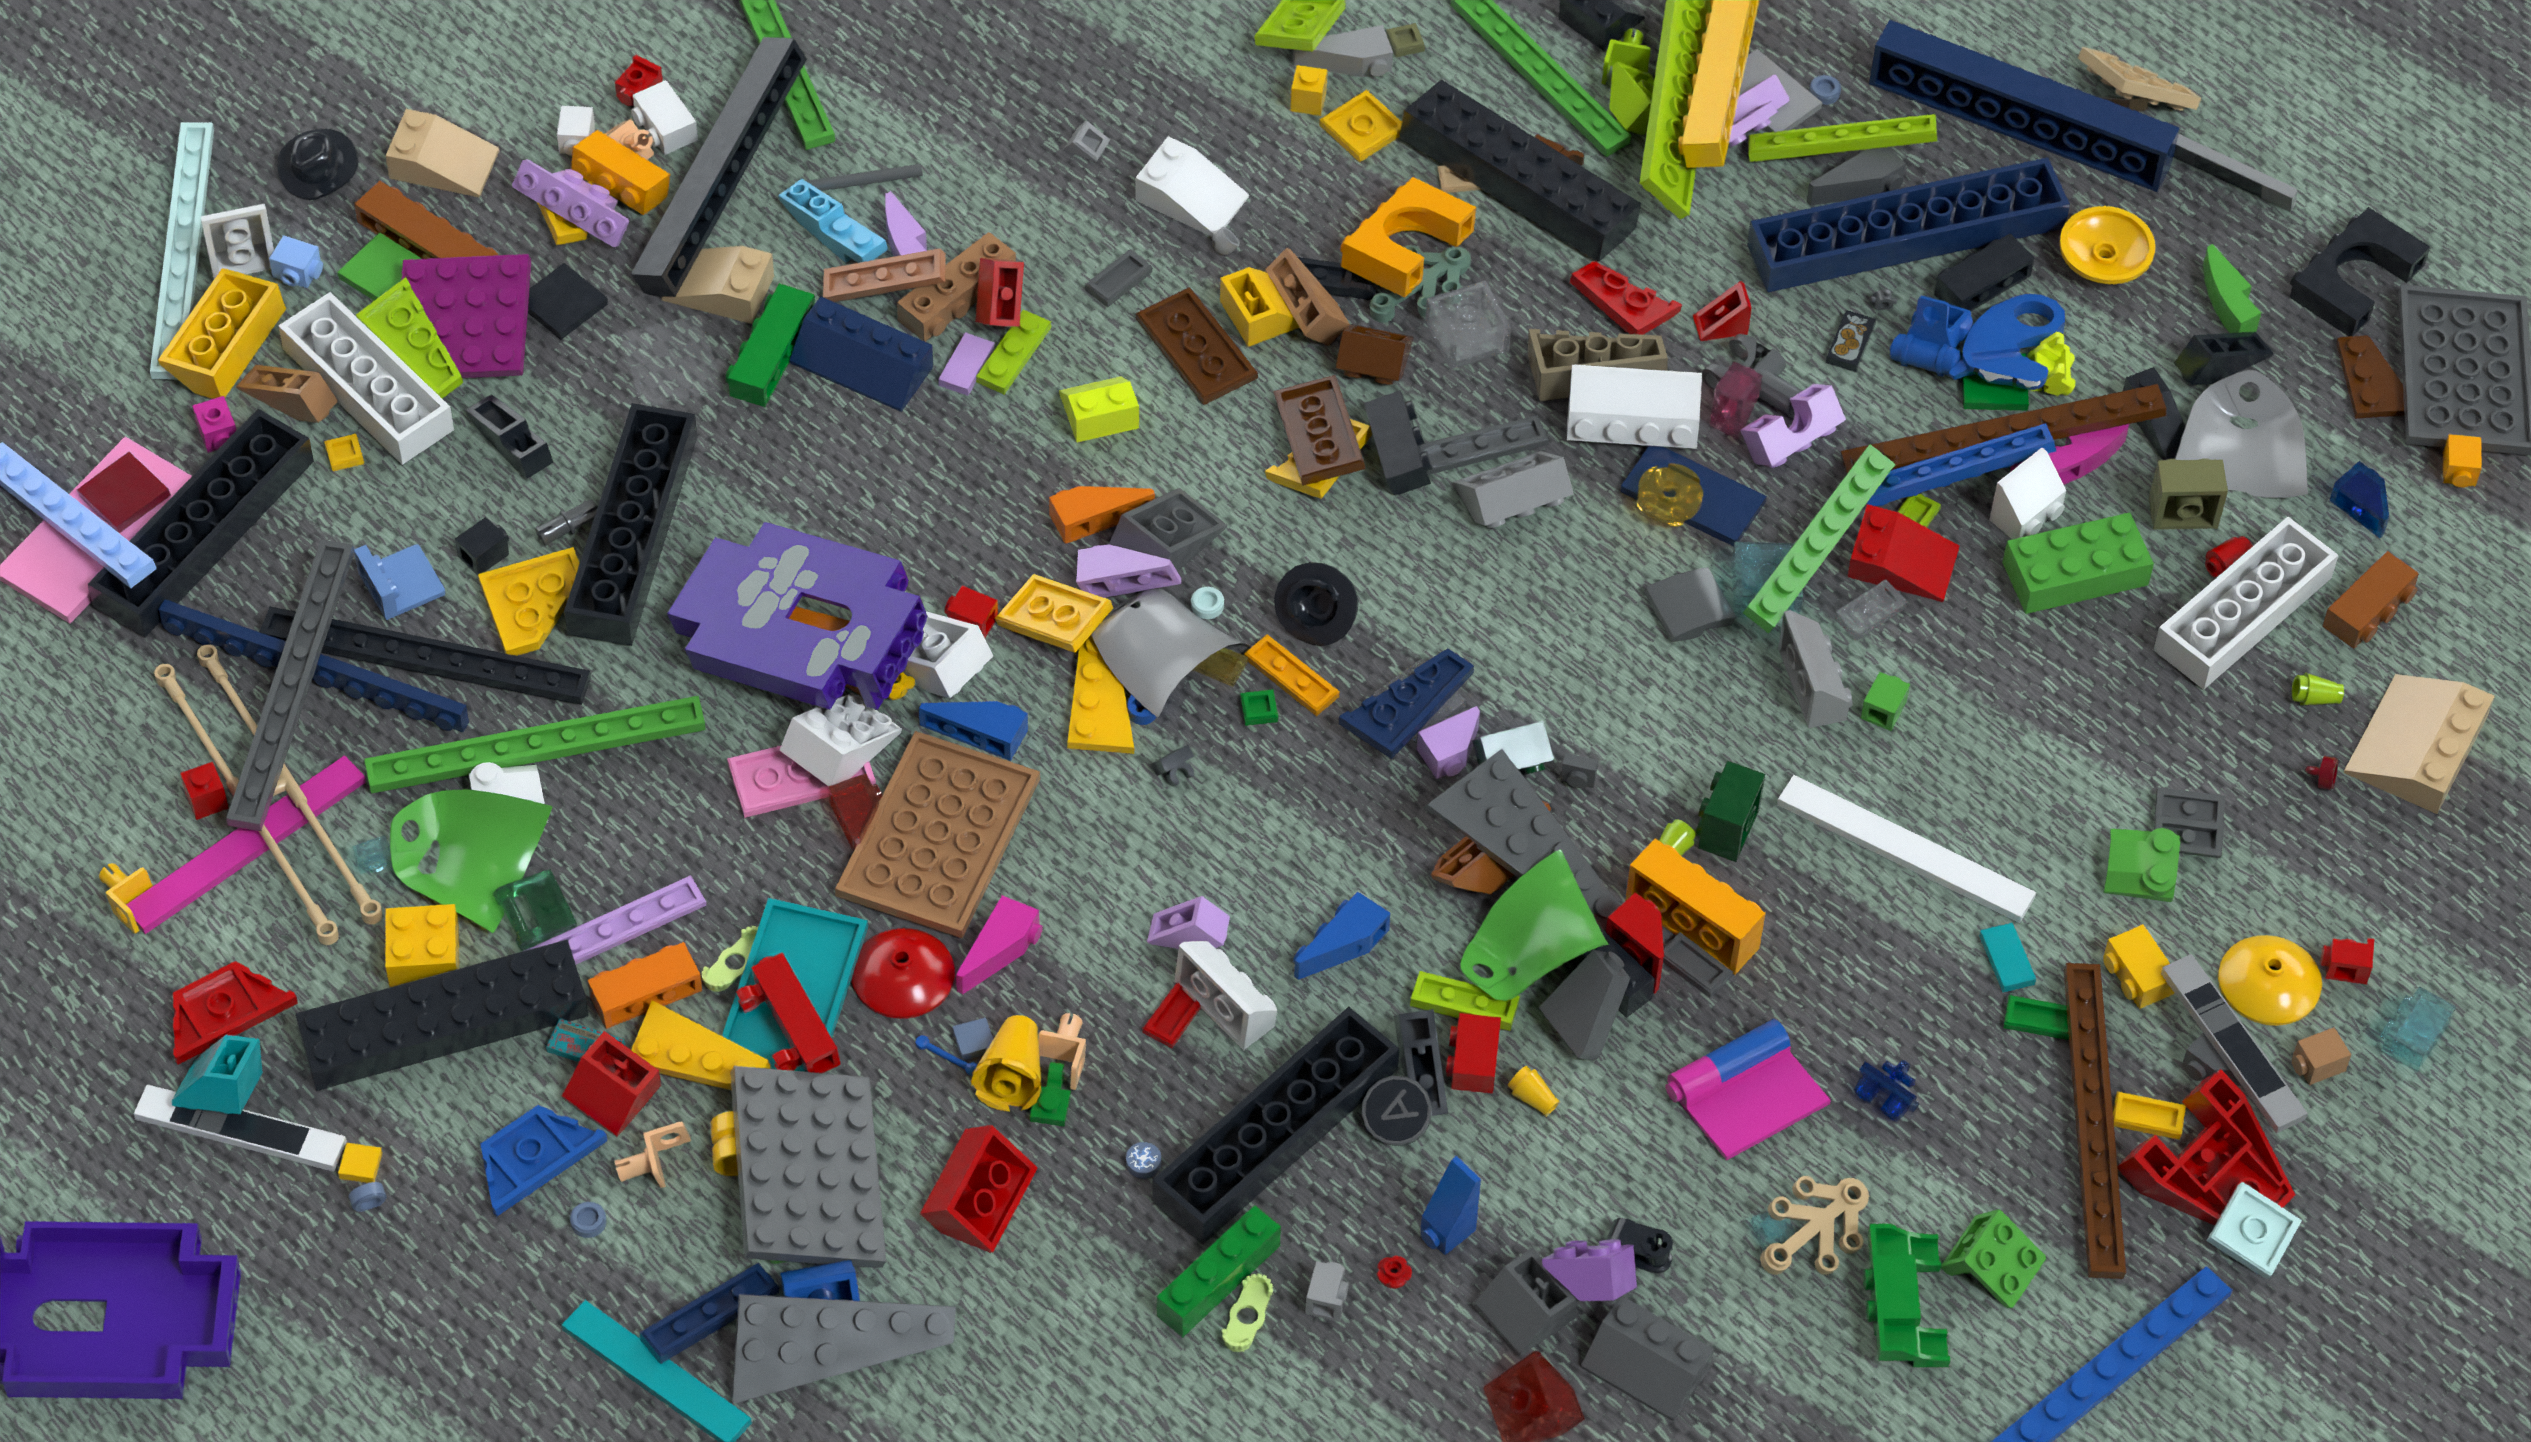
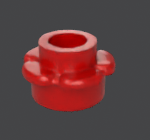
(1390, 1279)

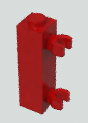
(795, 1015)

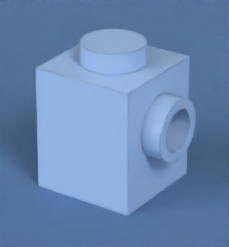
(295, 262)

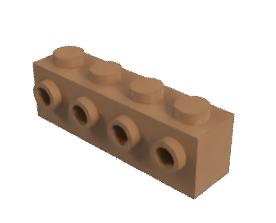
(934, 306)

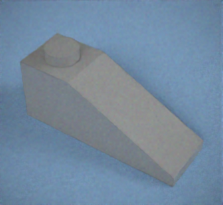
(1350, 53)

